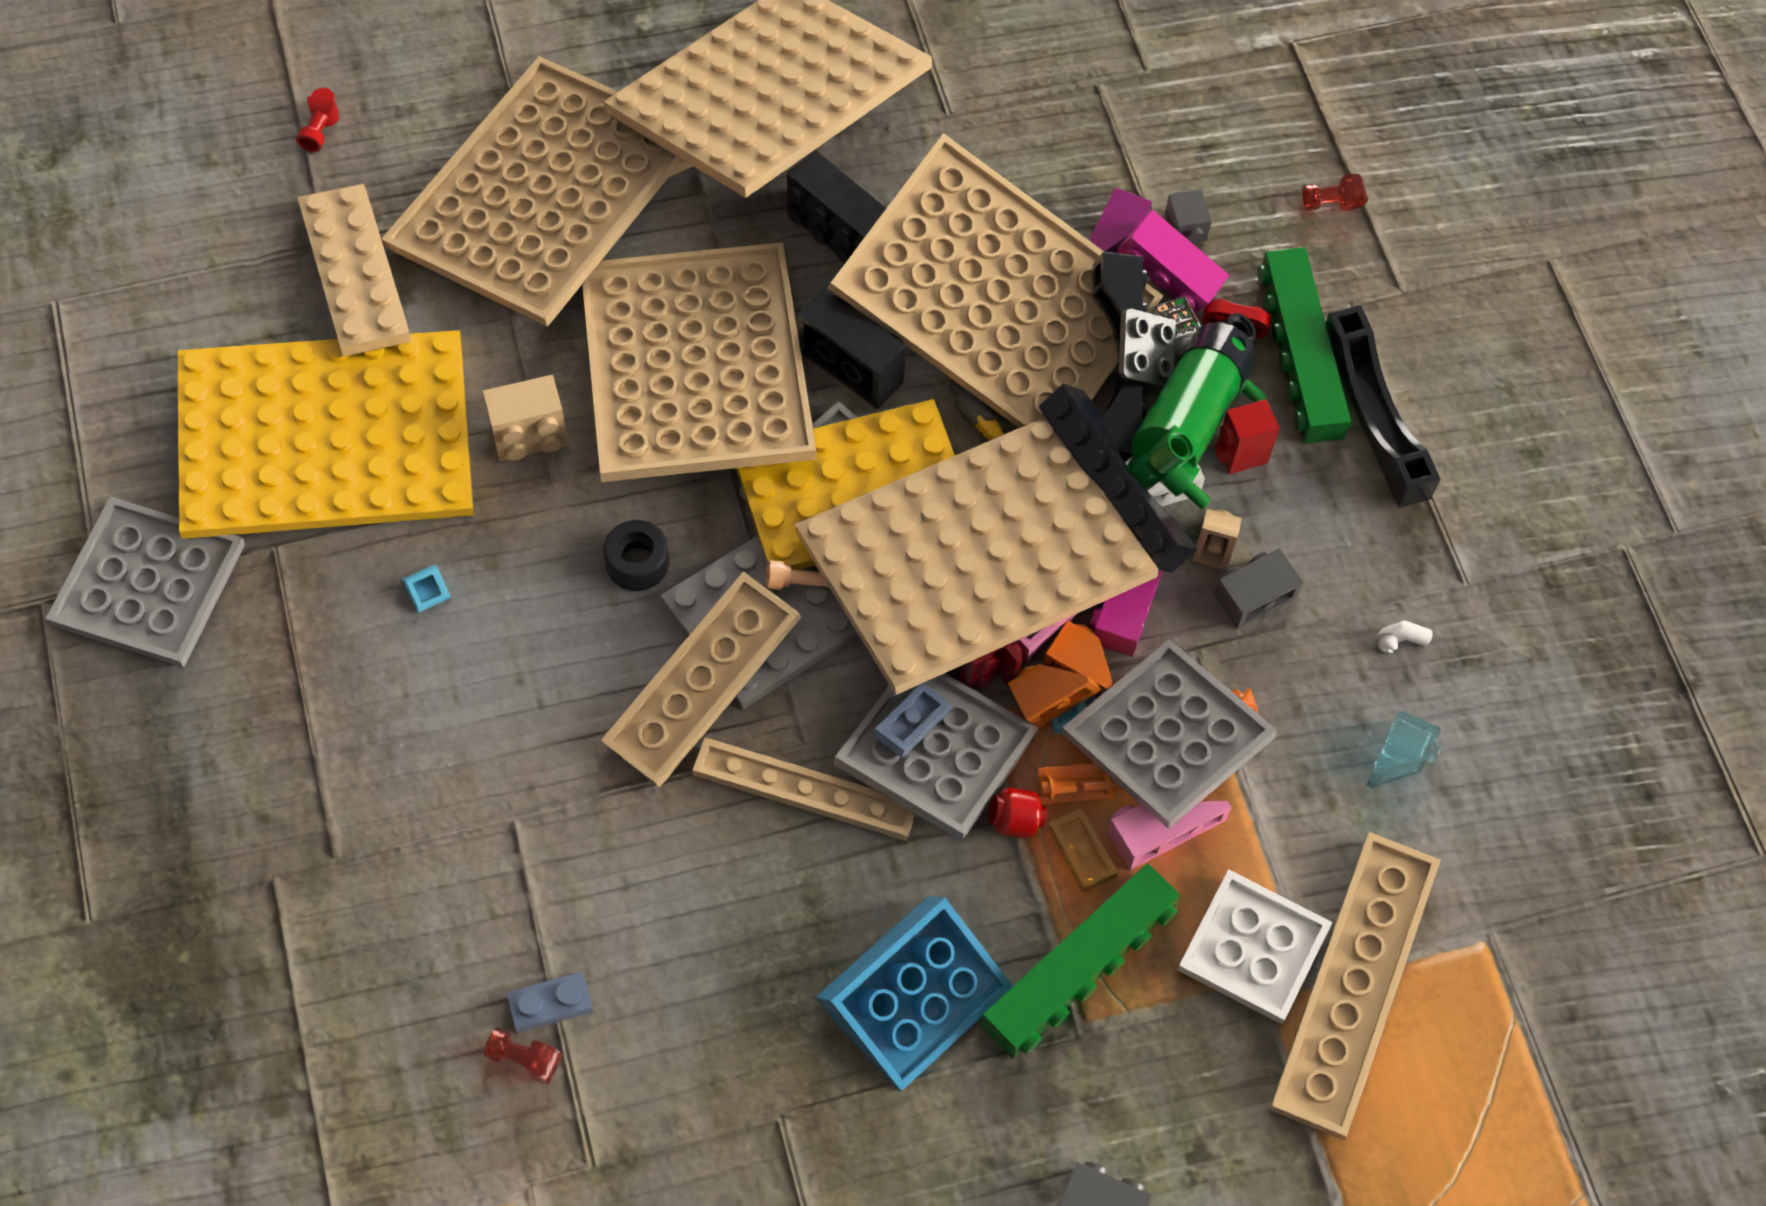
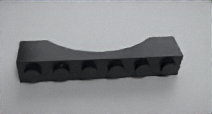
(1117, 287)
(1086, 438)
(1400, 456)

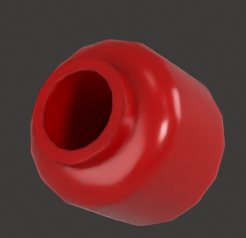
(1017, 813)

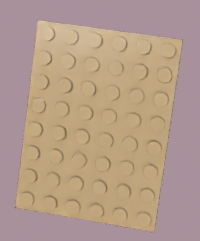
(767, 89)
(534, 194)
(984, 286)
(696, 363)
(973, 554)

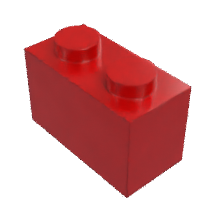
(1247, 436)

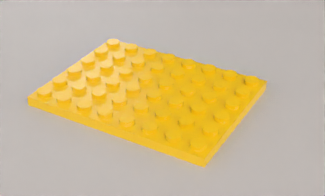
(321, 437)

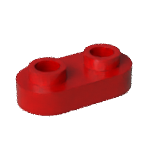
(1221, 309)

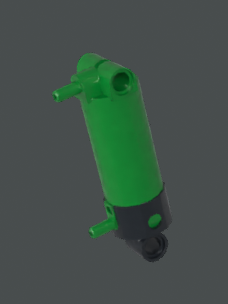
(1193, 405)

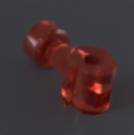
(1349, 193)
(538, 1059)

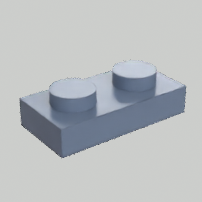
(912, 720)
(549, 1002)

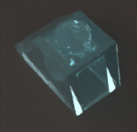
(1405, 750)

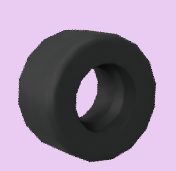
(636, 535)

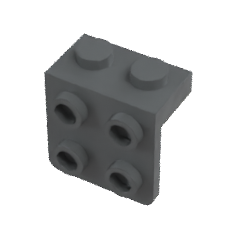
(1146, 349)

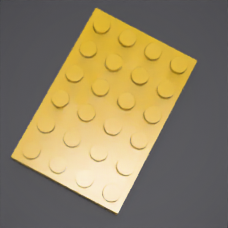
(850, 462)

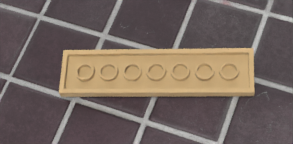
(1355, 986)

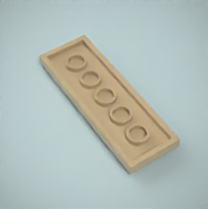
(353, 270)
(701, 679)

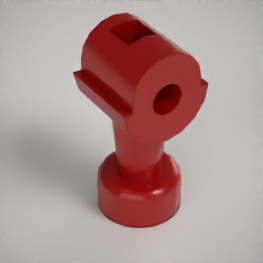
(323, 114)

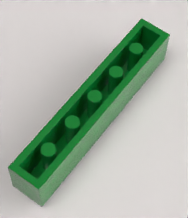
(1304, 345)
(1080, 961)

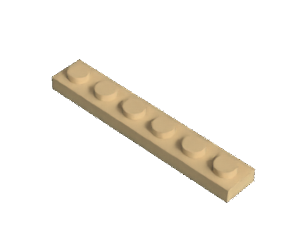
(802, 788)

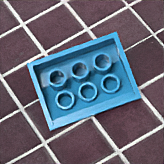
(915, 991)

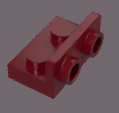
(982, 671)

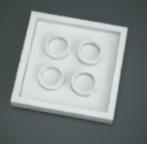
(1255, 946)

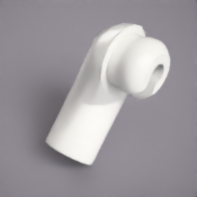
(1401, 631)

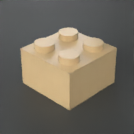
(526, 418)

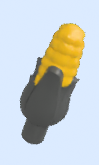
(976, 412)

